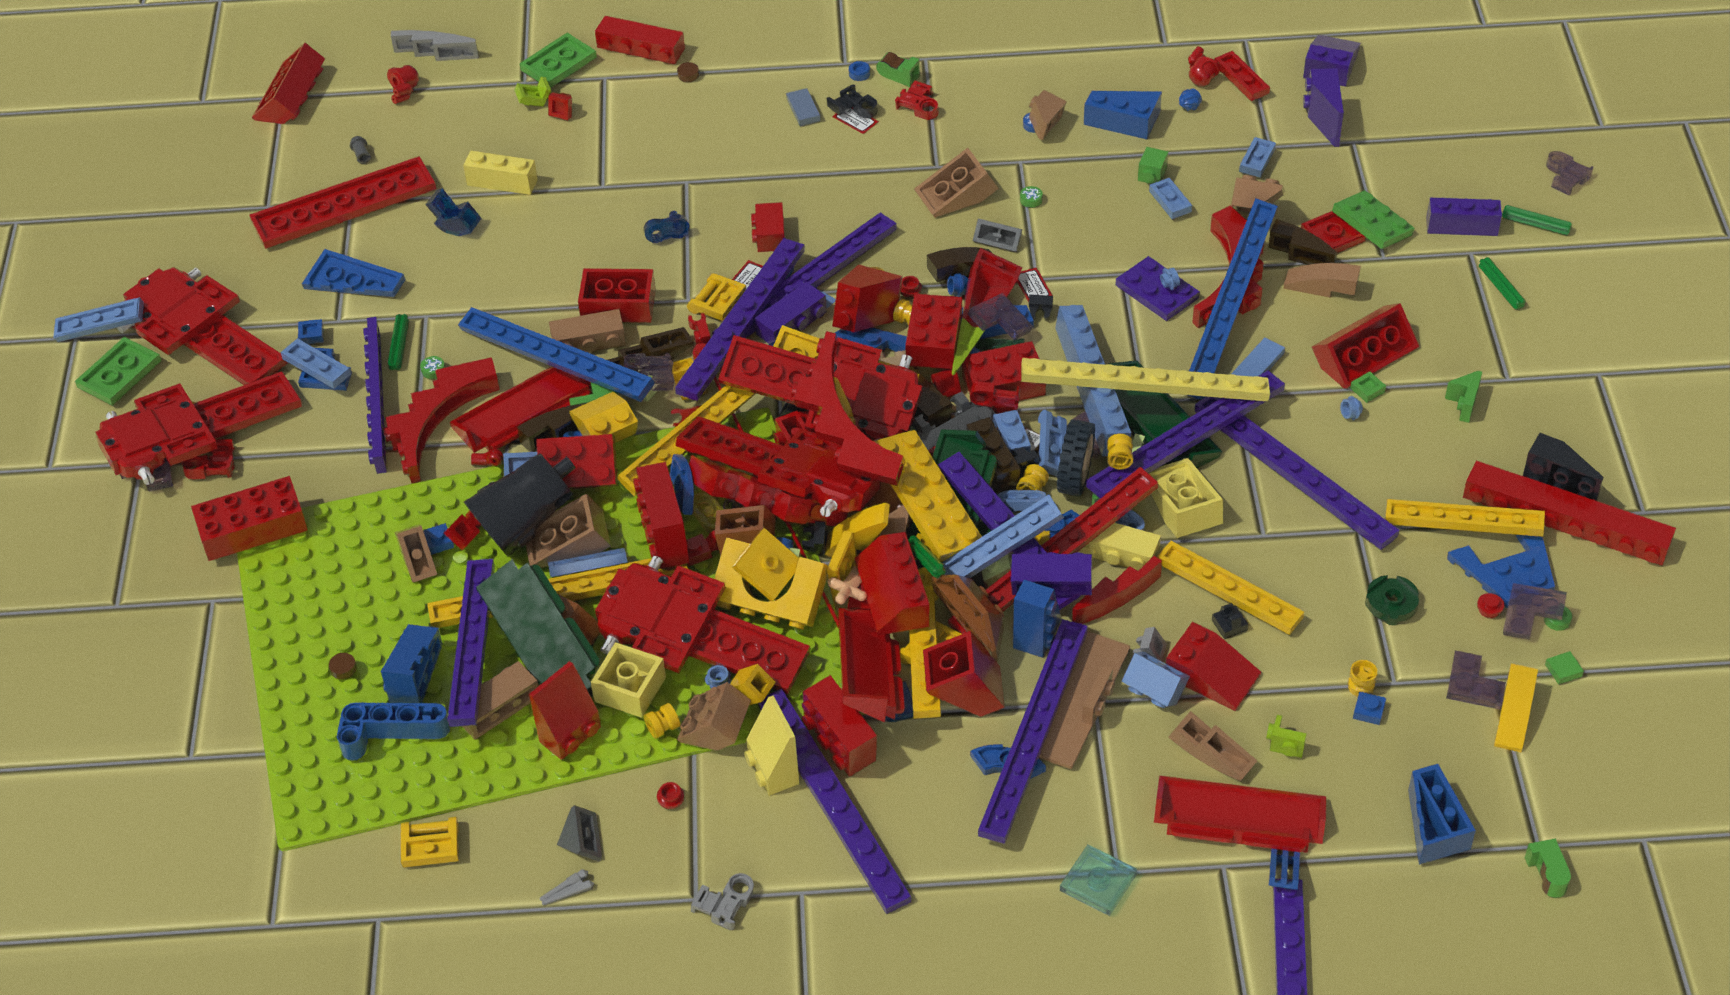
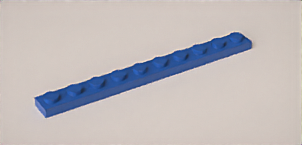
(1233, 288)
(557, 354)

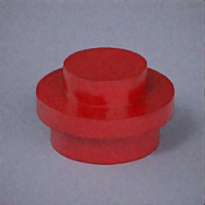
(910, 285)
(1490, 605)
(670, 795)

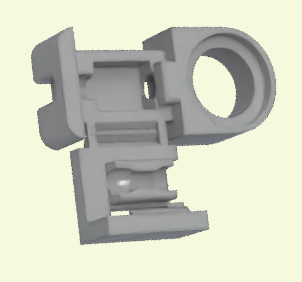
(725, 906)

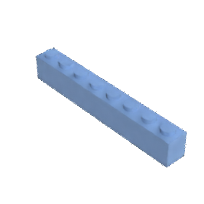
(1099, 403)

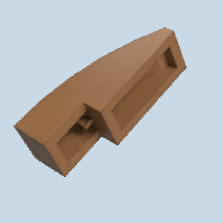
(1323, 278)
(1212, 747)

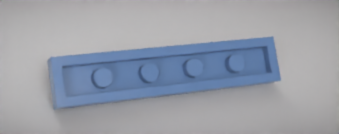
(1004, 539)

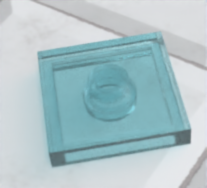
(1098, 879)

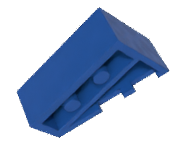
(1123, 111)
(1035, 618)
(411, 664)
(1437, 816)

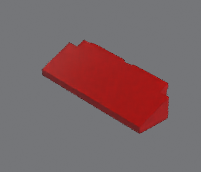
(497, 420)
(869, 666)
(1240, 814)

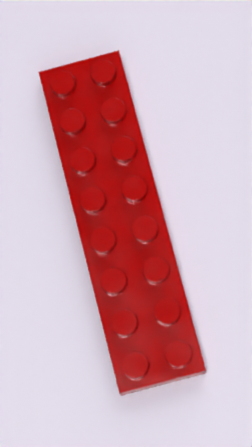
(342, 202)

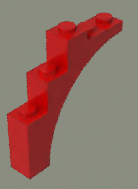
(1227, 228)
(430, 407)
(858, 452)
(730, 483)

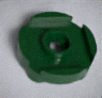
(1392, 611)

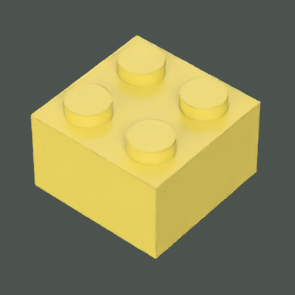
(628, 679)

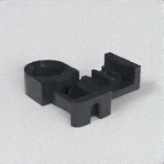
(853, 100)

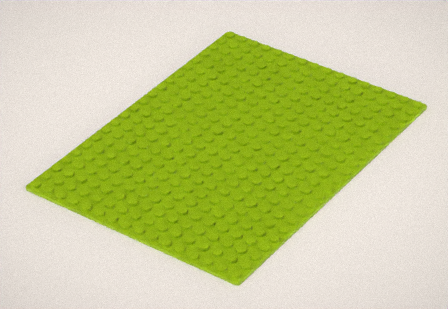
(352, 594)

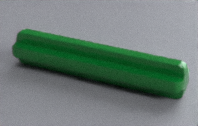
(1537, 220)
(1502, 283)
(398, 342)
(926, 557)

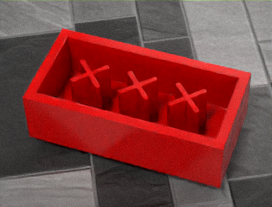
(661, 515)
(249, 518)

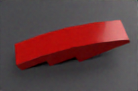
(1111, 595)

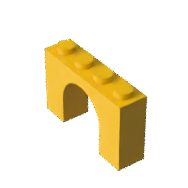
(797, 605)

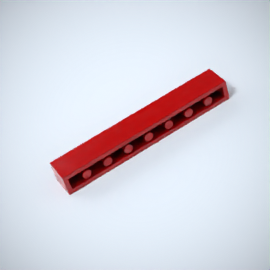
(1571, 512)

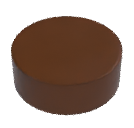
(688, 72)
(342, 665)

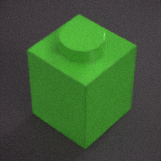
(1152, 165)

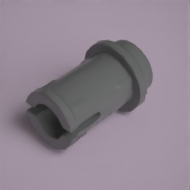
(359, 146)

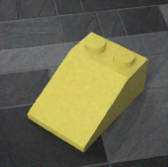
(1186, 498)
(773, 750)

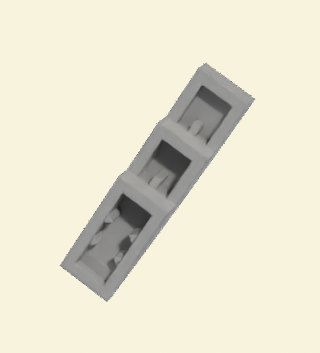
(432, 43)

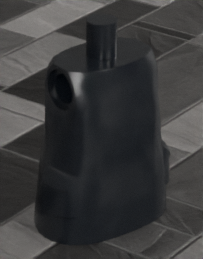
(521, 501)

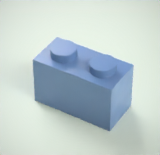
(1155, 679)

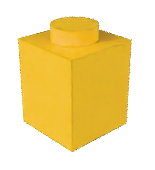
(753, 683)

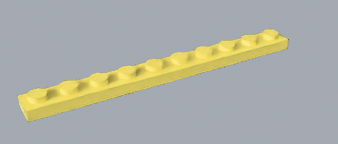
(1145, 379)

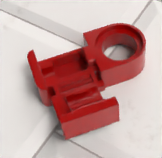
(917, 101)
(1000, 400)
(218, 464)

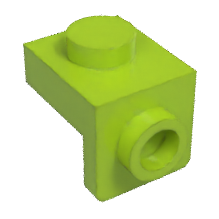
(533, 94)
(1284, 740)

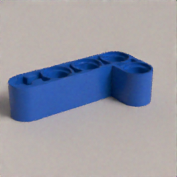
(388, 721)

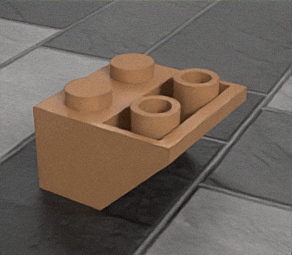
(1249, 188)
(714, 718)

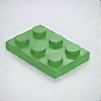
(558, 59)
(1373, 219)
(118, 371)

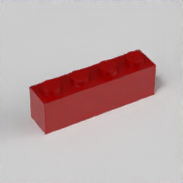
(640, 39)

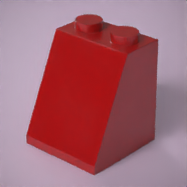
(866, 298)
(964, 675)

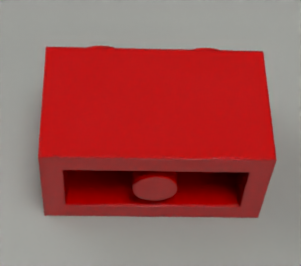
(769, 226)

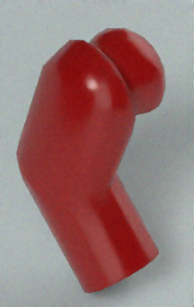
(491, 458)

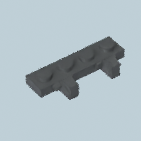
(966, 413)

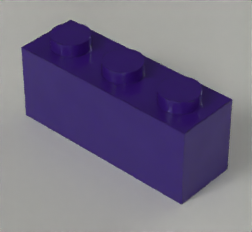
(1463, 216)
(793, 311)
(1062, 572)

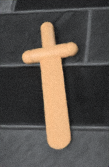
(848, 587)

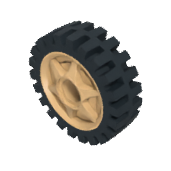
(1076, 457)

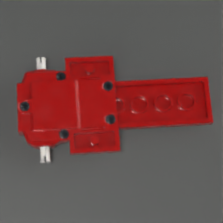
(191, 314)
(878, 394)
(176, 429)
(798, 467)
(679, 620)

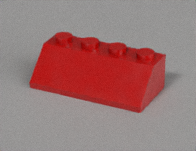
(290, 86)
(1366, 345)
(893, 585)

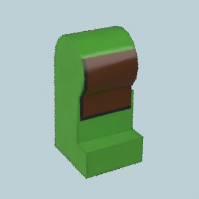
(899, 69)
(1550, 865)

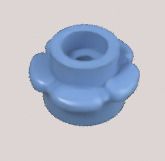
(1170, 278)
(1351, 408)
(717, 672)

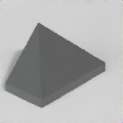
(997, 235)
(581, 833)

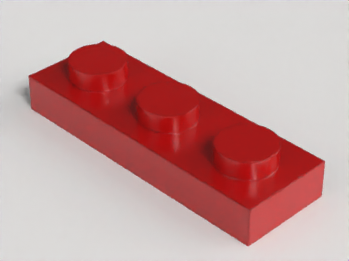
(1242, 76)

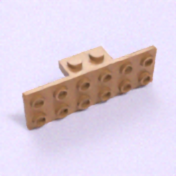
(1084, 698)

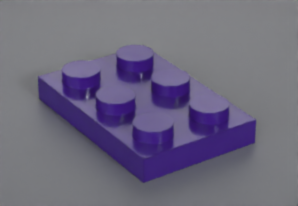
(1145, 286)

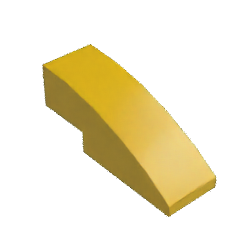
(865, 527)
(1516, 707)

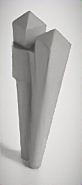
(571, 886)

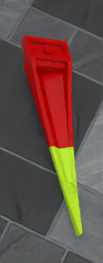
(987, 278)

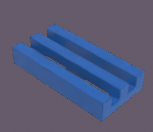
(1285, 860)

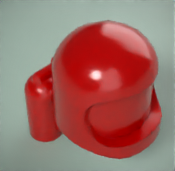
(1202, 67)
(403, 82)

